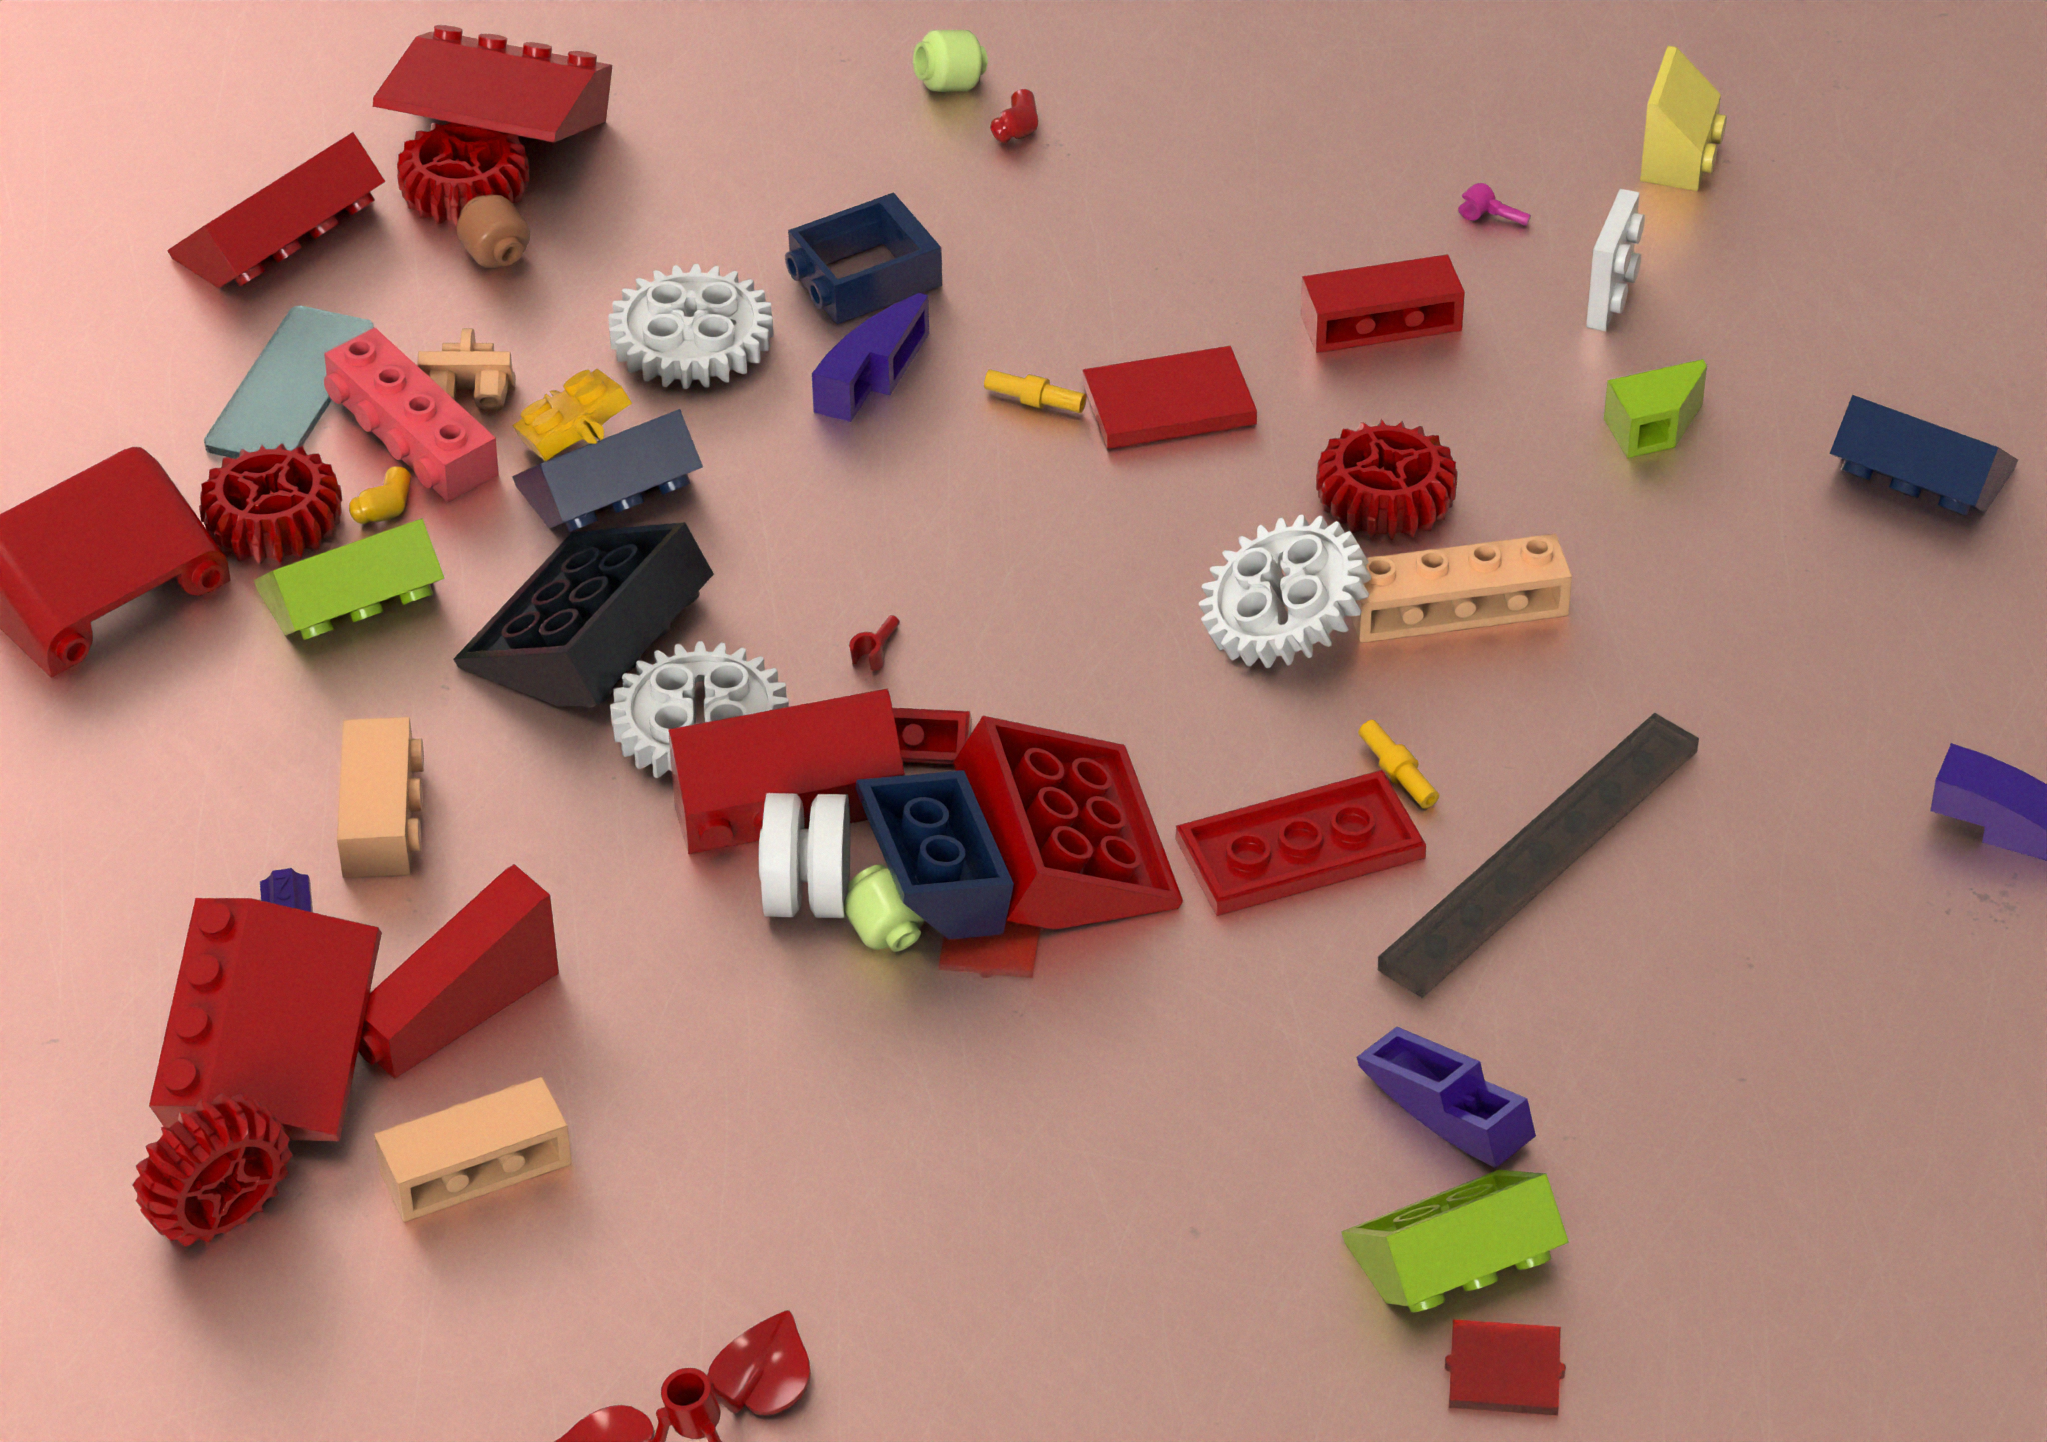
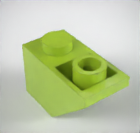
(1654, 407)

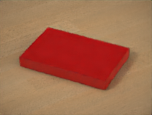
(1169, 397)

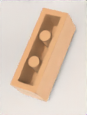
(379, 797)
(473, 1149)

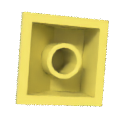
(1681, 125)

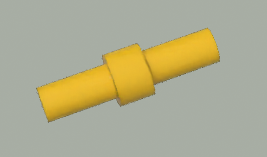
(1035, 391)
(1398, 764)

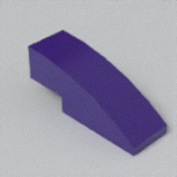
(870, 358)
(1995, 797)
(1449, 1095)

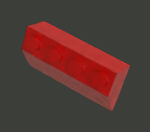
(280, 214)
(801, 749)

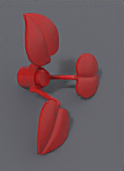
(757, 1370)

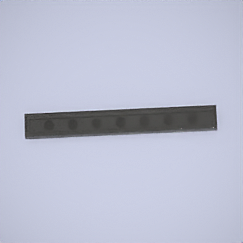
(1537, 855)

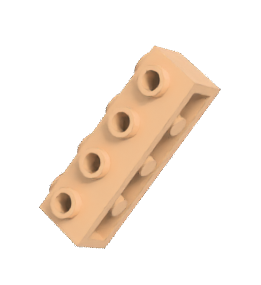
(1464, 588)

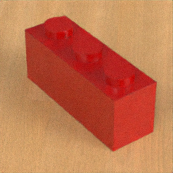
(1382, 303)

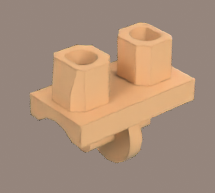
(471, 367)

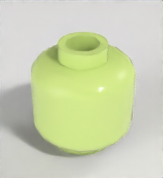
(949, 60)
(878, 911)

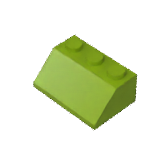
(352, 580)
(1459, 1238)

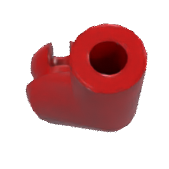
(1016, 121)

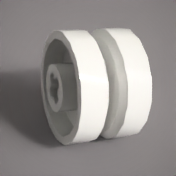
(801, 855)

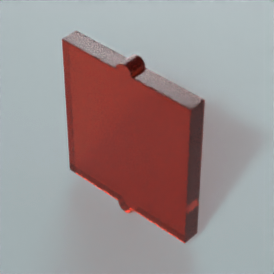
(1001, 954)
(1505, 1367)

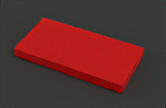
(1300, 842)

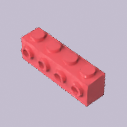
(411, 414)

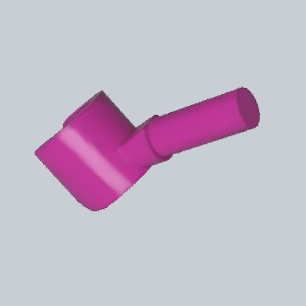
(1482, 199)

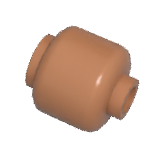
(493, 231)

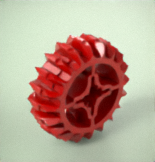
(457, 164)
(1386, 479)
(271, 503)
(212, 1169)

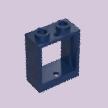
(855, 230)

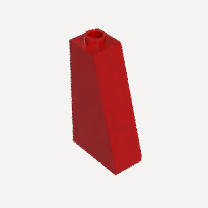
(463, 974)

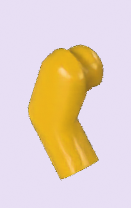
(384, 501)

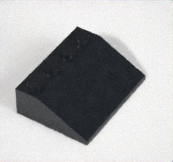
(589, 613)

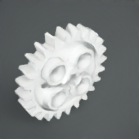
(691, 326)
(1320, 588)
(664, 698)

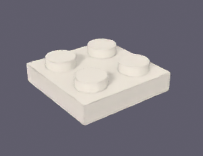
(1615, 260)

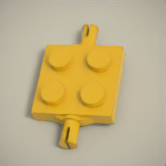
(571, 415)

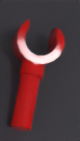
(872, 643)

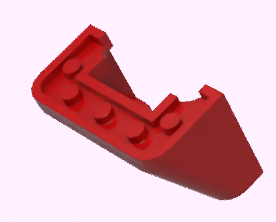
(95, 549)

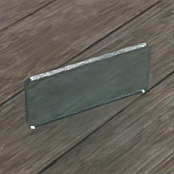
(285, 386)

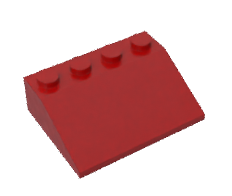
(498, 85)
(1067, 825)
(269, 1011)

